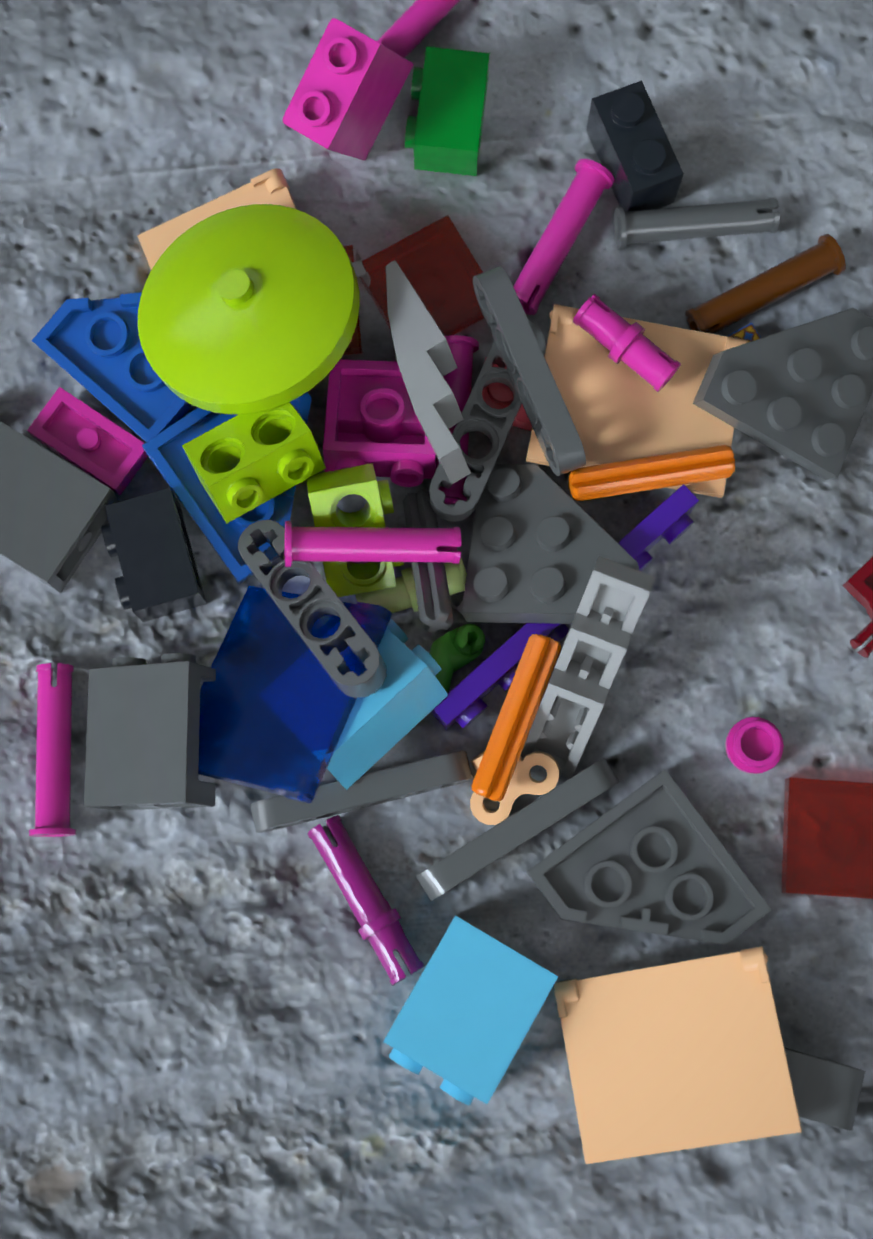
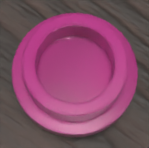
(754, 745)

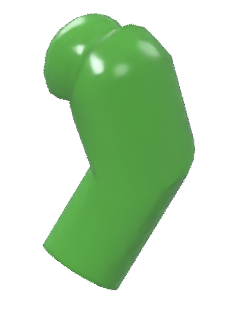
(456, 650)

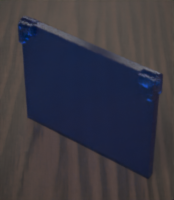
(273, 704)

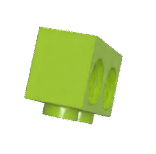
(254, 459)
(324, 494)

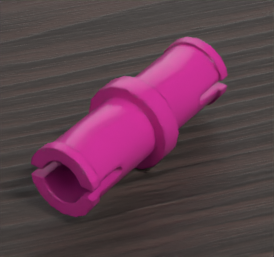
(626, 342)

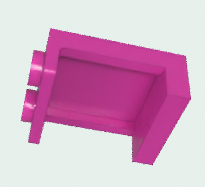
(347, 91)

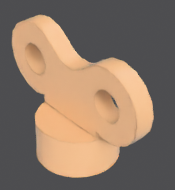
(520, 784)

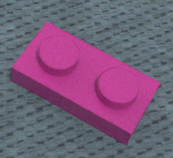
(89, 440)

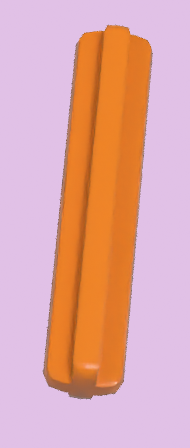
(651, 472)
(516, 717)

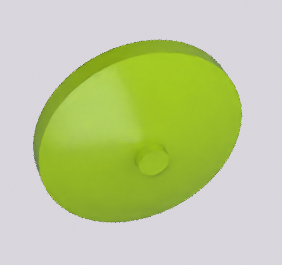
(249, 309)

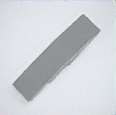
(423, 362)
(588, 662)

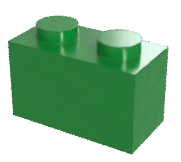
(450, 110)

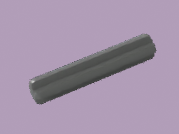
(429, 577)

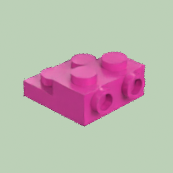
(375, 423)

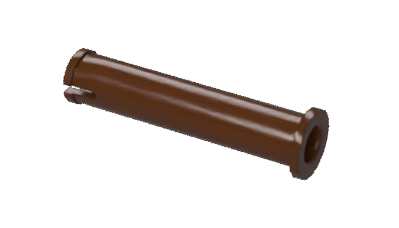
(768, 287)

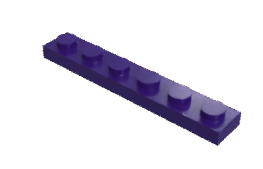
(465, 700)

